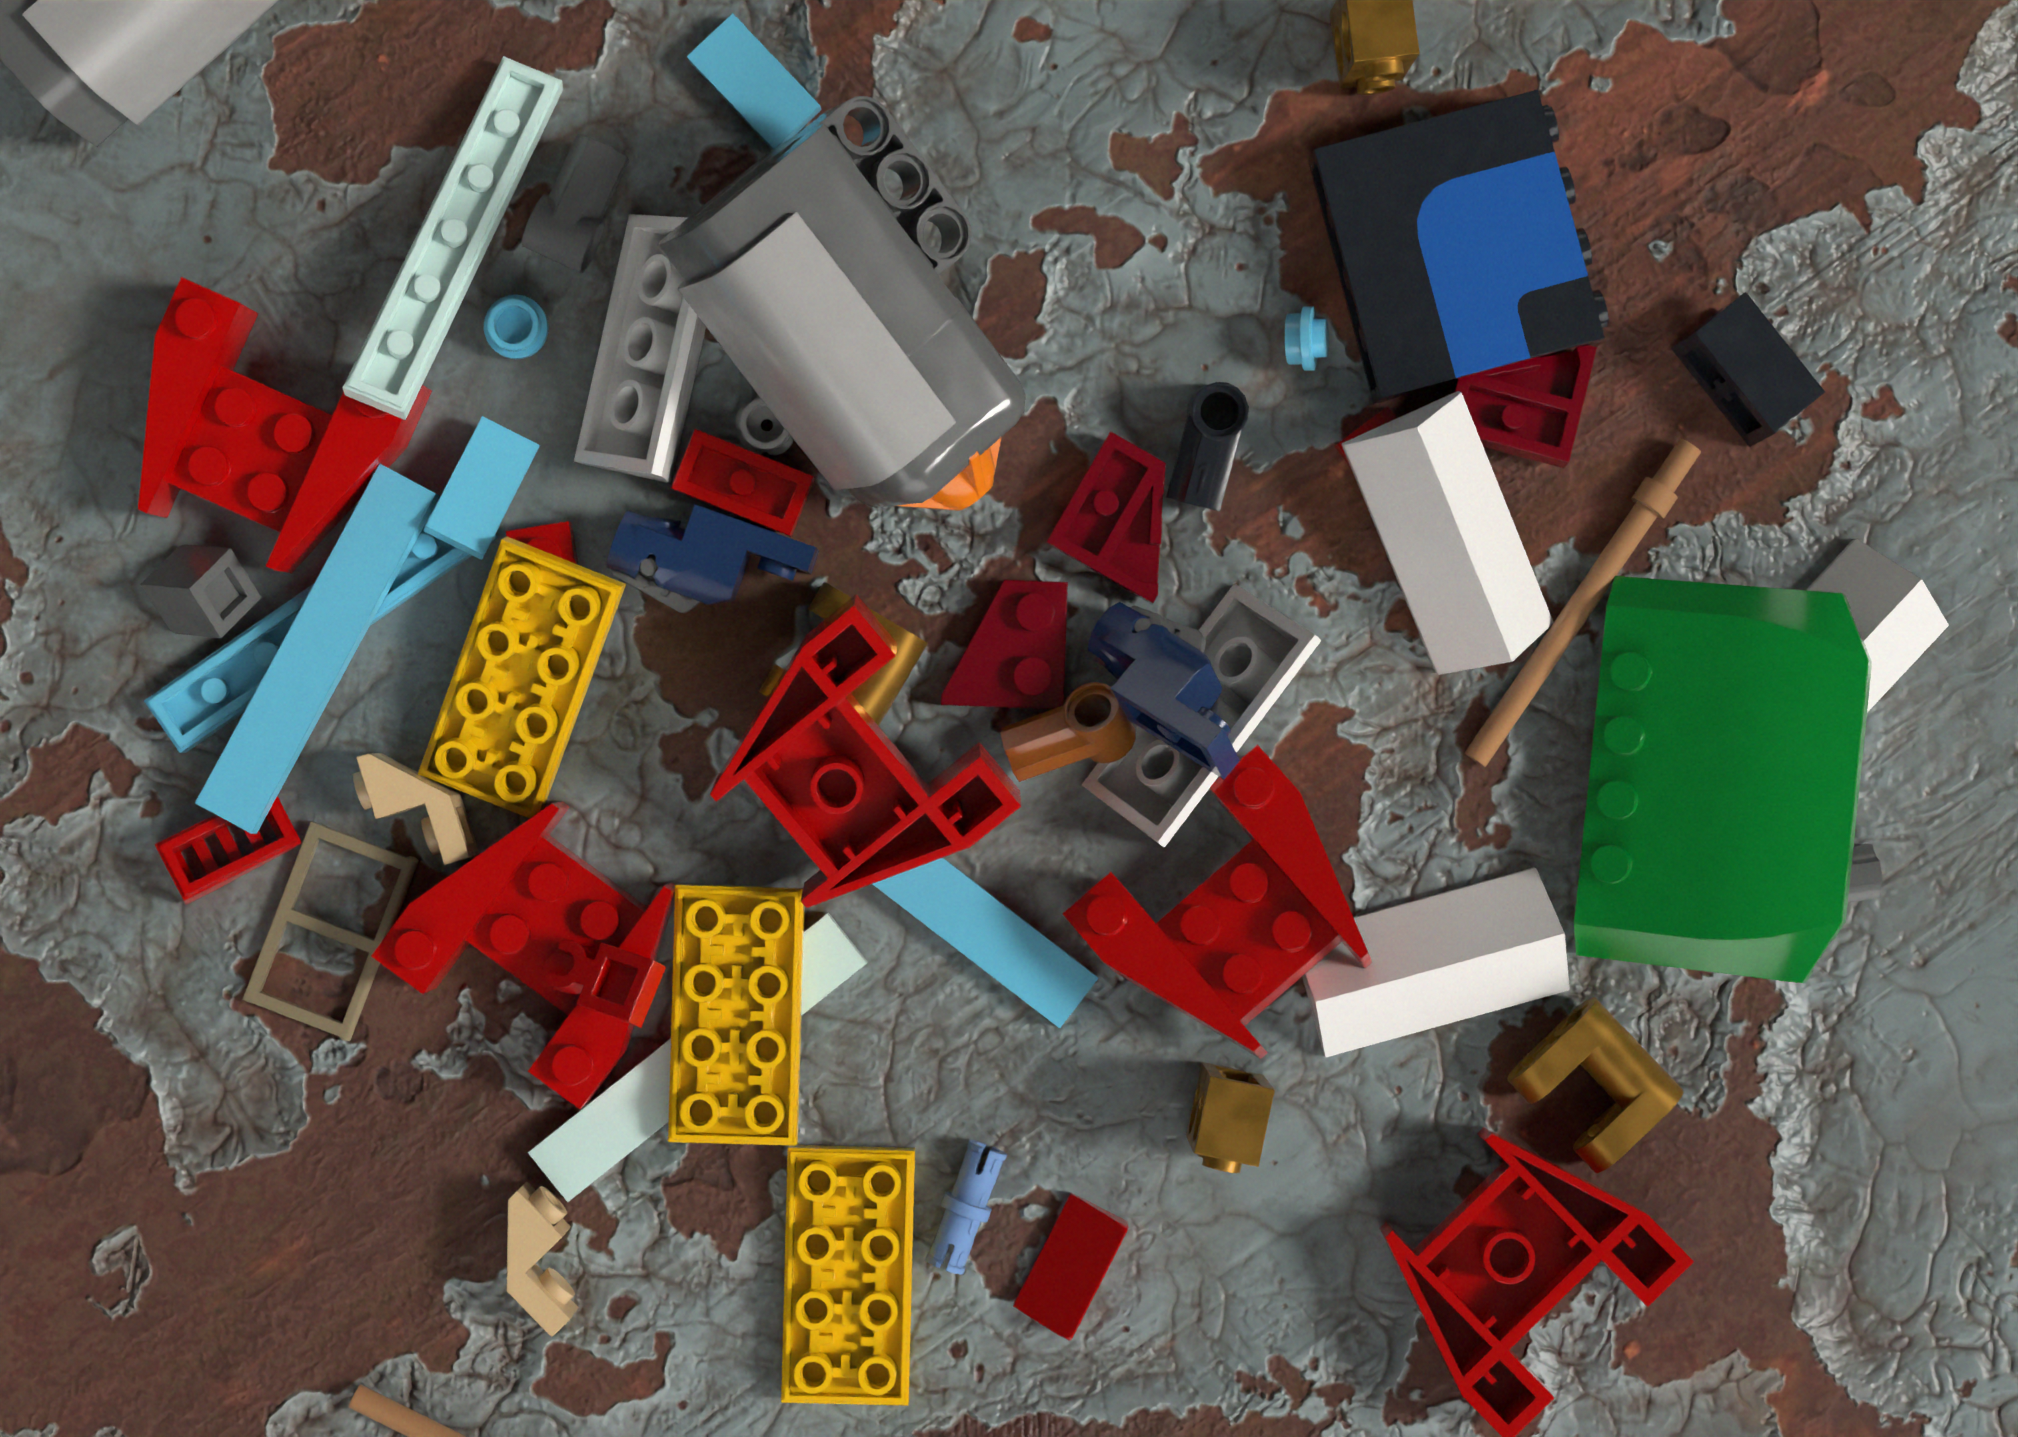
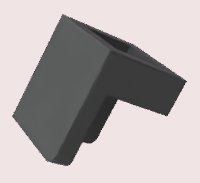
(201, 590)

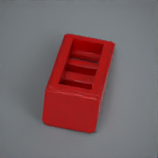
(192, 889)

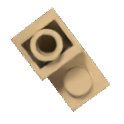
(395, 788)
(533, 1229)

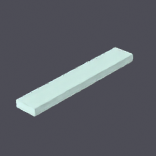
(453, 238)
(640, 1099)

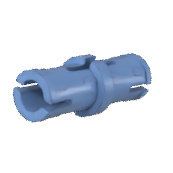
(966, 1207)

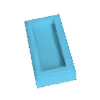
(753, 82)
(481, 488)

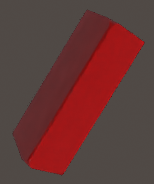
(1071, 1266)

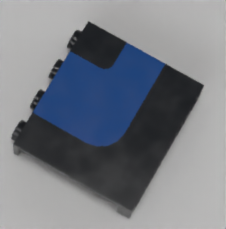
(1457, 245)

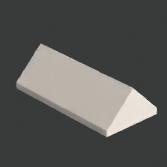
(642, 361)
(1449, 536)
(1889, 609)
(1255, 659)
(1440, 963)

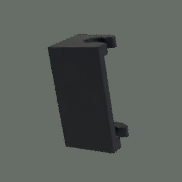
(1748, 370)

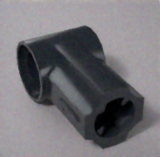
(1206, 453)

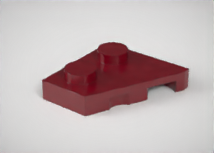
(1531, 404)
(1117, 518)
(1016, 650)

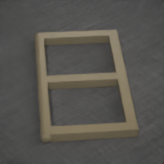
(286, 913)

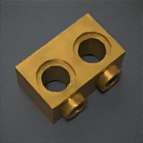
(1373, 43)
(1229, 1117)

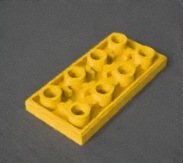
(521, 678)
(736, 1015)
(848, 1275)

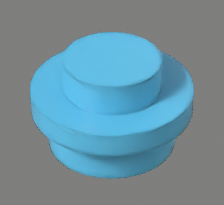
(516, 326)
(1306, 338)

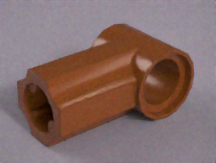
(1070, 733)

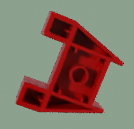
(250, 442)
(841, 778)
(516, 910)
(1242, 929)
(1511, 1259)

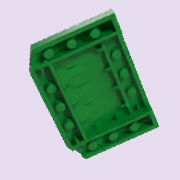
(1722, 778)

